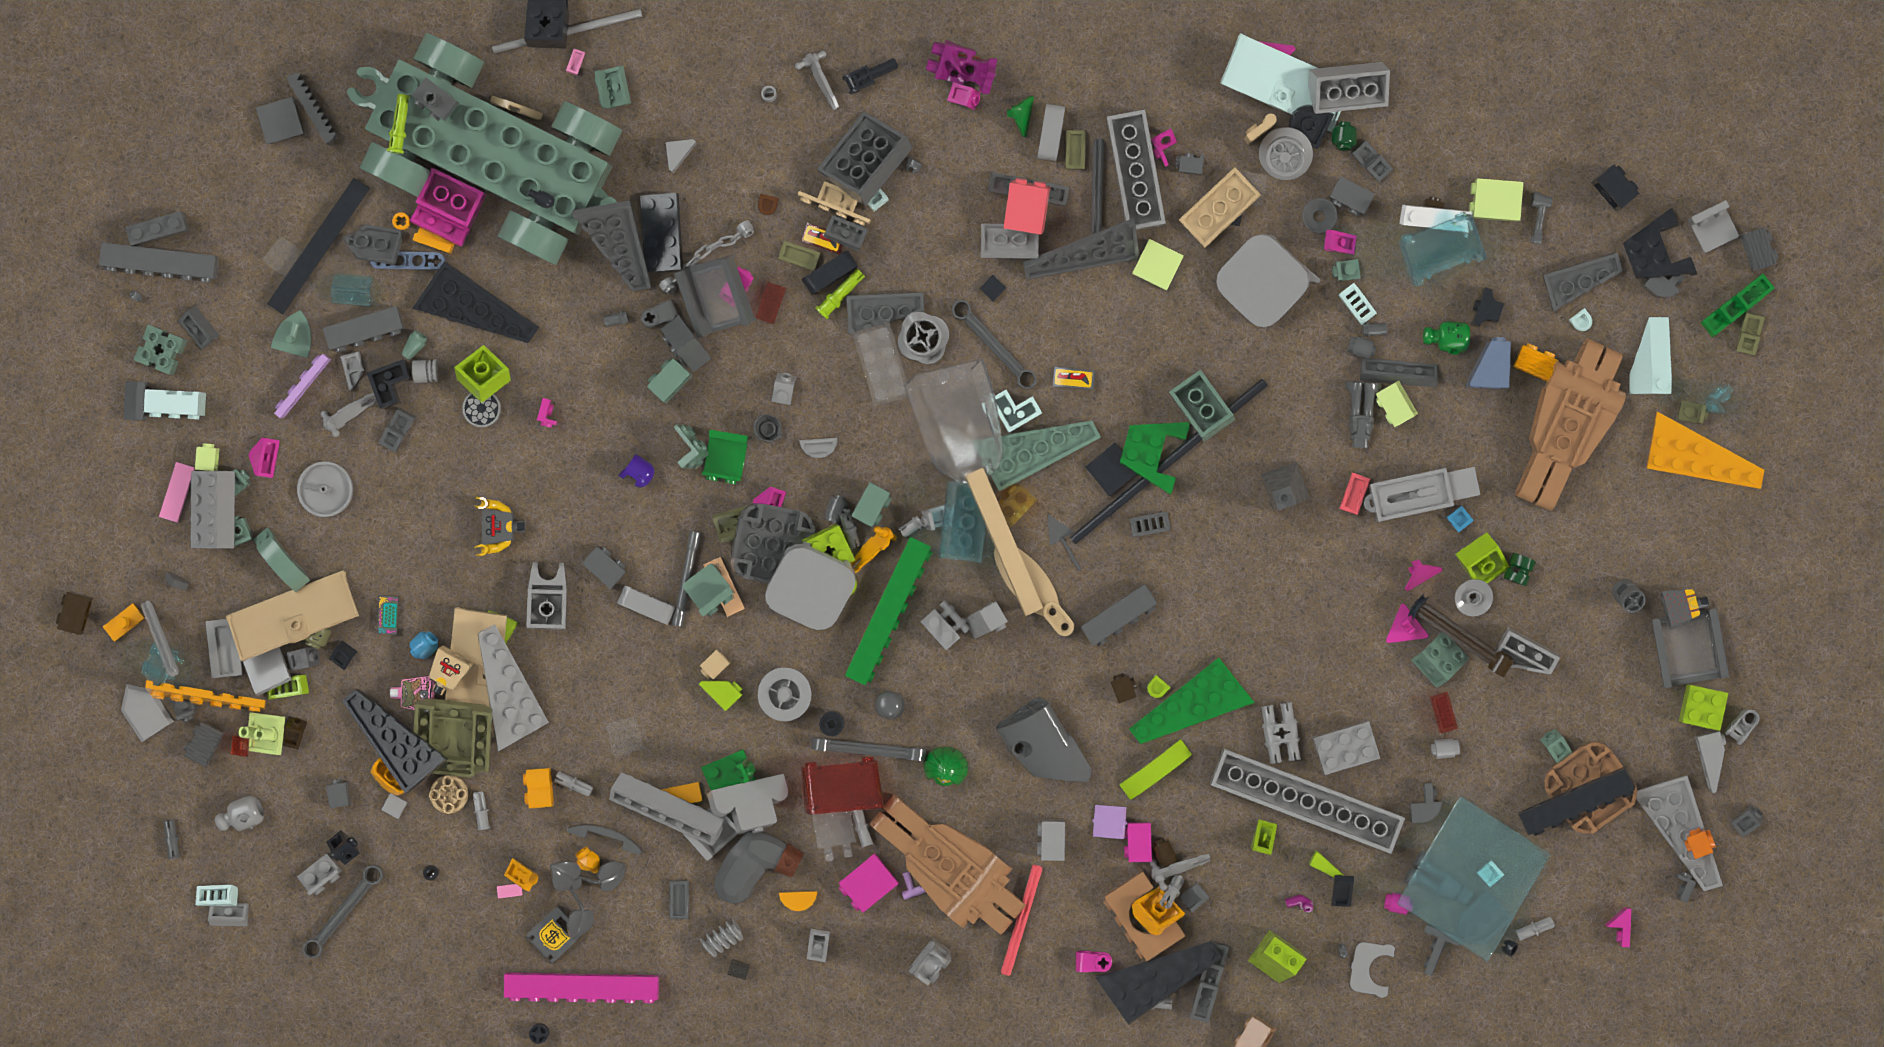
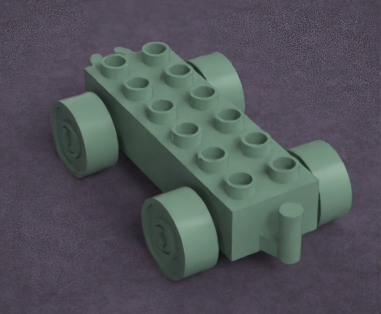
(490, 147)

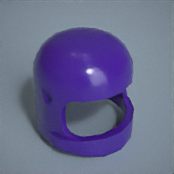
(640, 470)

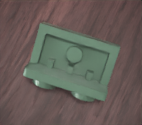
(612, 87)

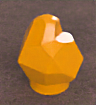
(588, 860)

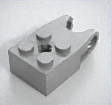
(550, 593)
(930, 961)

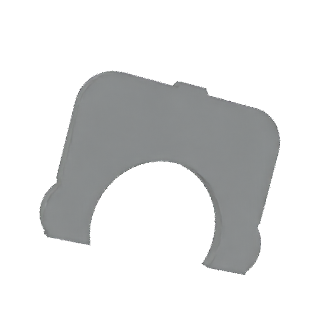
(1363, 957)

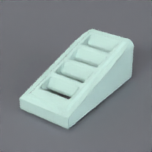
(1347, 302)
(229, 895)

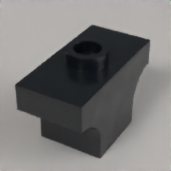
(1486, 308)

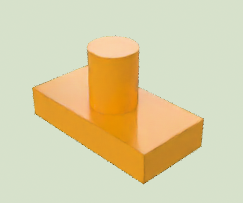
(124, 622)
(521, 875)

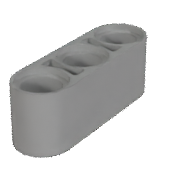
(1051, 132)
(646, 605)

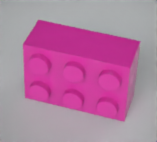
(451, 198)

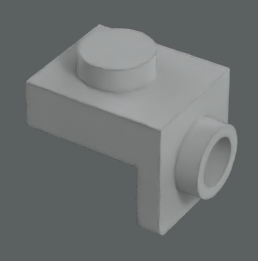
(783, 388)
(933, 517)

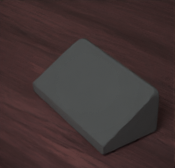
(198, 327)

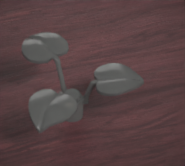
(567, 876)

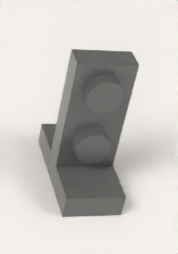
(1437, 947)

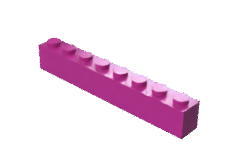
(581, 986)

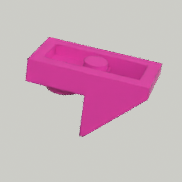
(1339, 242)
(1623, 921)

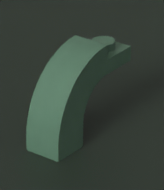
(280, 561)

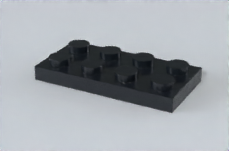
(661, 232)

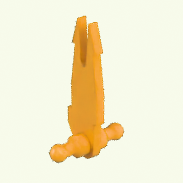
(873, 546)

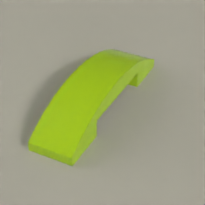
(1155, 769)

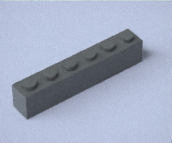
(158, 261)

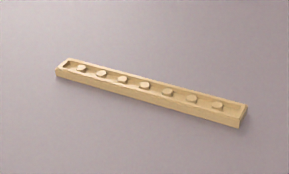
(1003, 541)

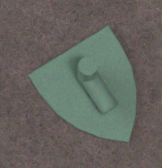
(293, 335)

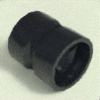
(832, 723)

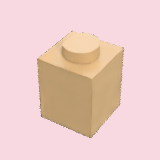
(714, 665)

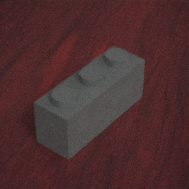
(157, 229)

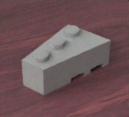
(986, 620)
(1527, 652)

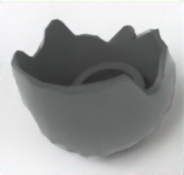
(767, 428)

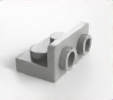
(319, 874)

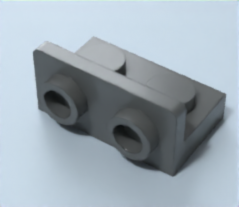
(845, 232)

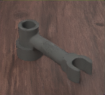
(1541, 202)

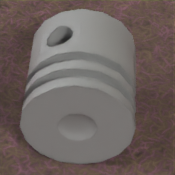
(425, 371)

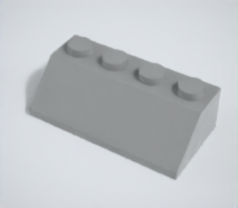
(1349, 87)

